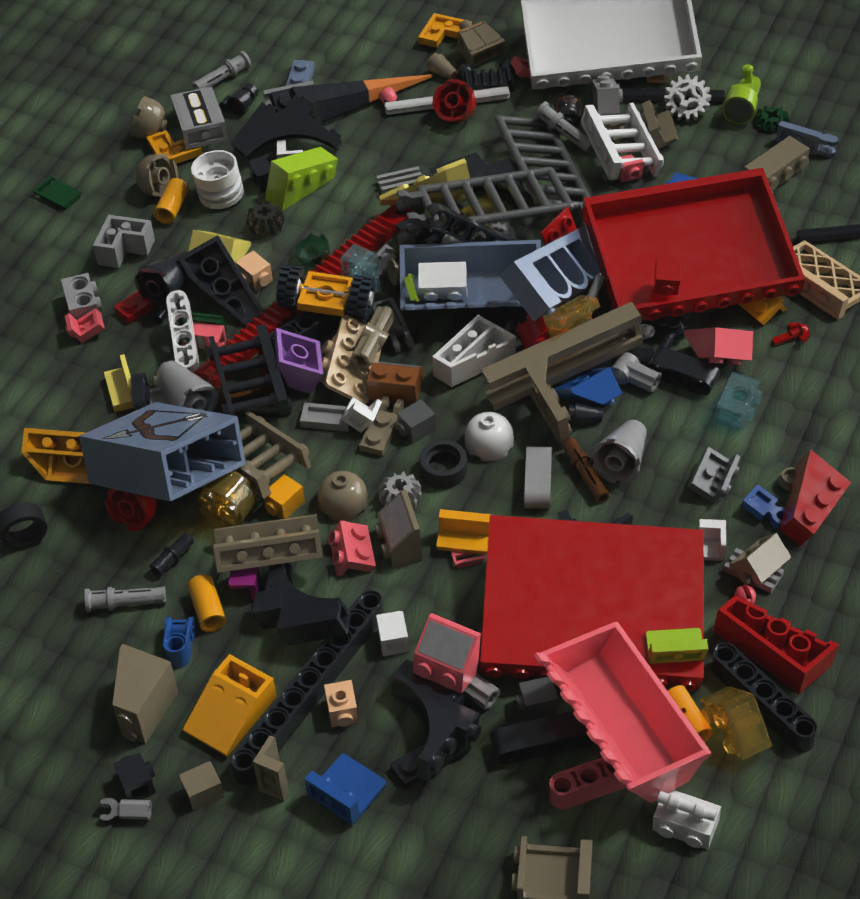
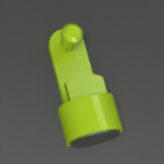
(742, 98)

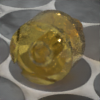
(228, 499)

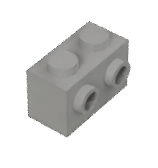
(606, 95)

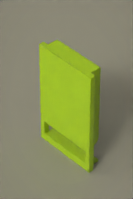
(412, 288)

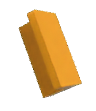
(463, 532)

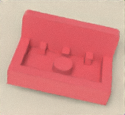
(351, 548)

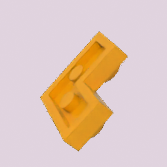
(438, 28)
(163, 144)

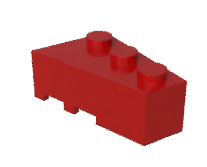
(812, 497)

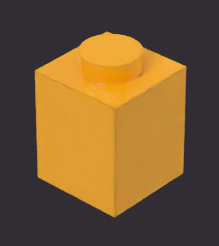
(285, 497)

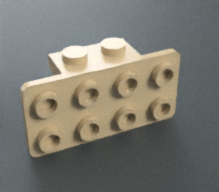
(338, 368)

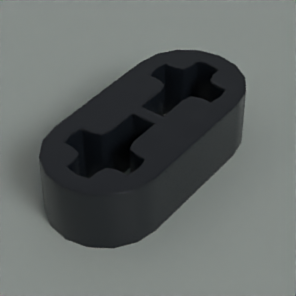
(140, 390)

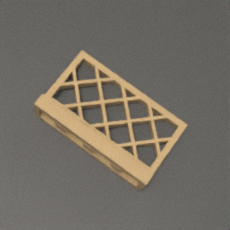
(816, 287)

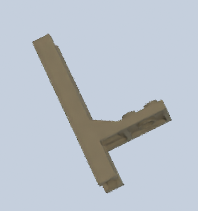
(540, 366)

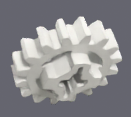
(681, 94)

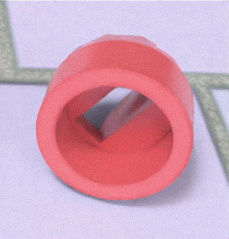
(387, 95)
(742, 590)

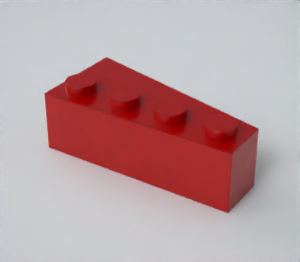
(772, 643)

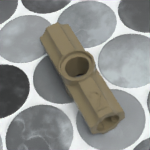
(373, 337)

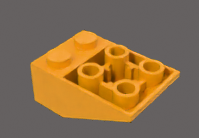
(230, 705)

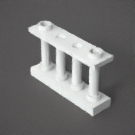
(608, 151)

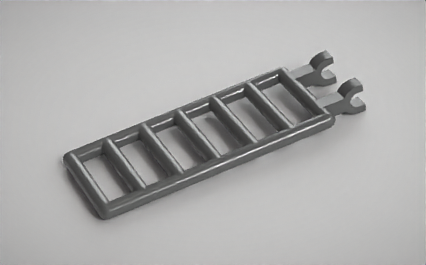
(559, 149)
(421, 197)

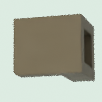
(202, 785)

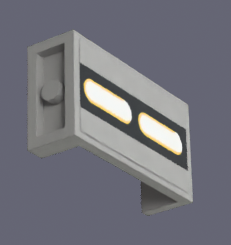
(199, 117)

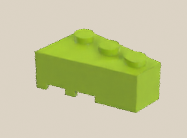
(299, 175)

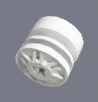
(217, 179)

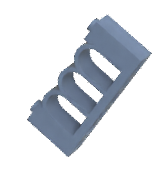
(553, 273)

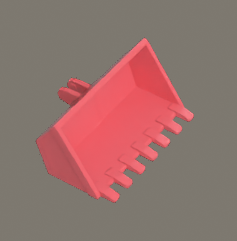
(626, 711)

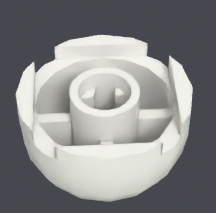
(489, 436)

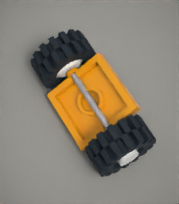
(325, 292)

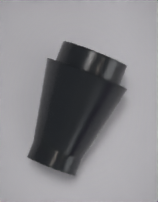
(584, 414)

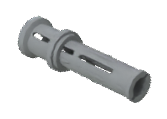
(229, 68)
(557, 122)
(114, 598)

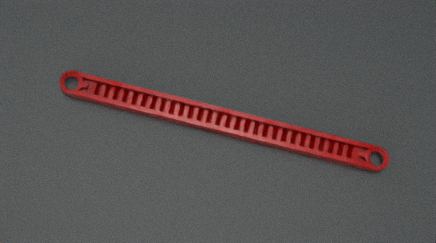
(371, 238)

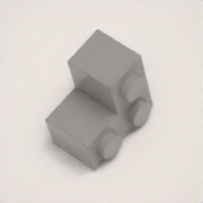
(122, 236)

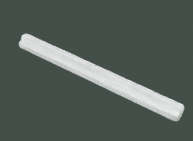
(425, 103)

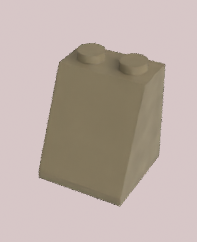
(142, 692)

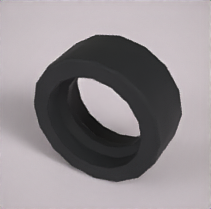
(439, 449)
(26, 537)

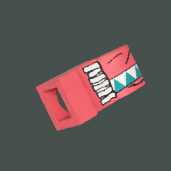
(203, 332)

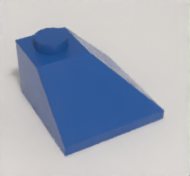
(591, 388)

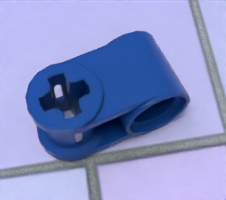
(178, 641)

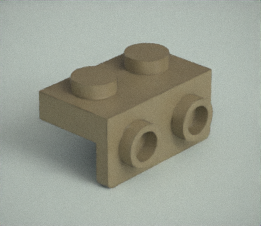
(659, 126)

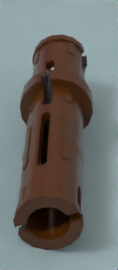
(581, 462)

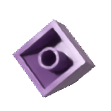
(298, 360)

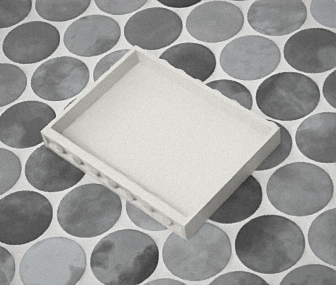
(616, 38)

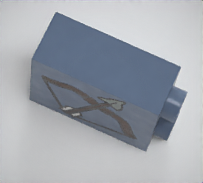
(163, 450)

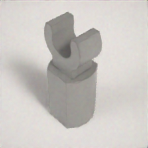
(128, 809)

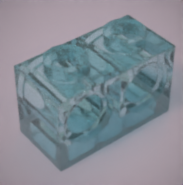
(360, 262)

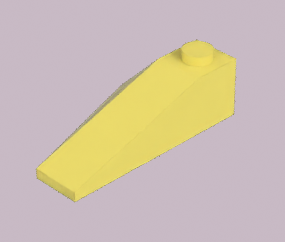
(453, 171)

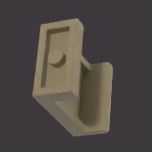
(552, 871)

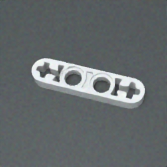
(185, 330)

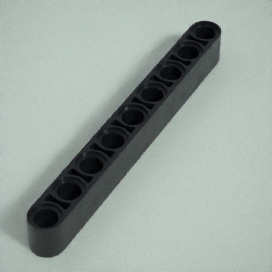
(308, 696)

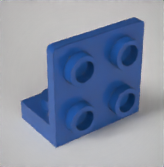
(345, 788)

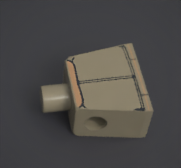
(479, 43)

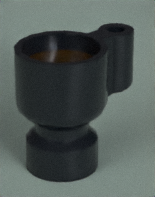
(240, 99)

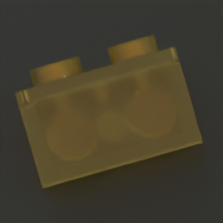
(571, 315)

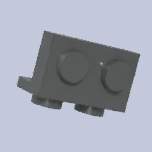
(713, 475)

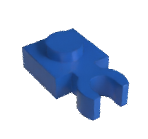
(762, 504)

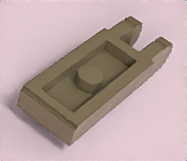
(381, 429)

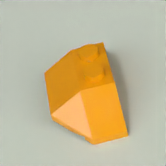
(55, 454)

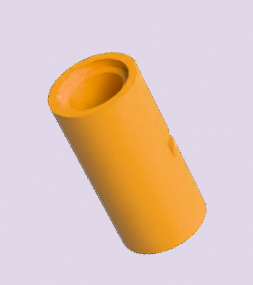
(171, 201)
(206, 603)
(691, 711)

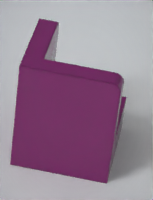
(246, 578)

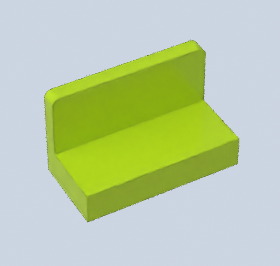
(676, 645)

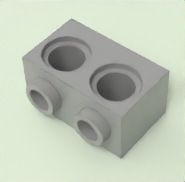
(80, 295)

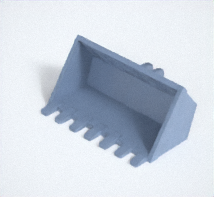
(483, 265)

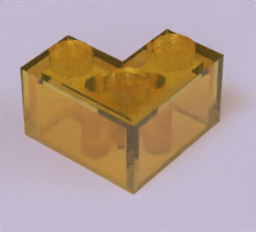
(739, 719)

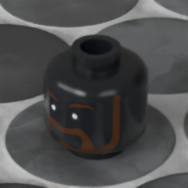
(570, 108)

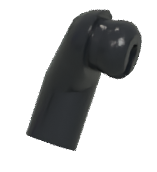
(160, 314)

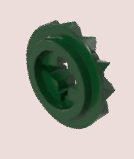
(775, 114)

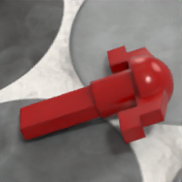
(797, 330)

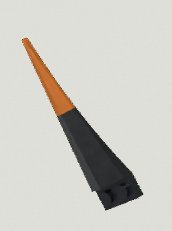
(338, 98)

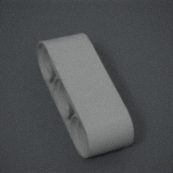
(538, 478)

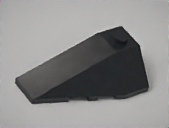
(218, 275)

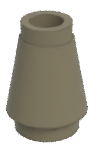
(441, 66)

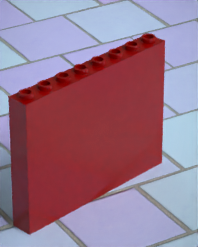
(719, 226)
(572, 577)

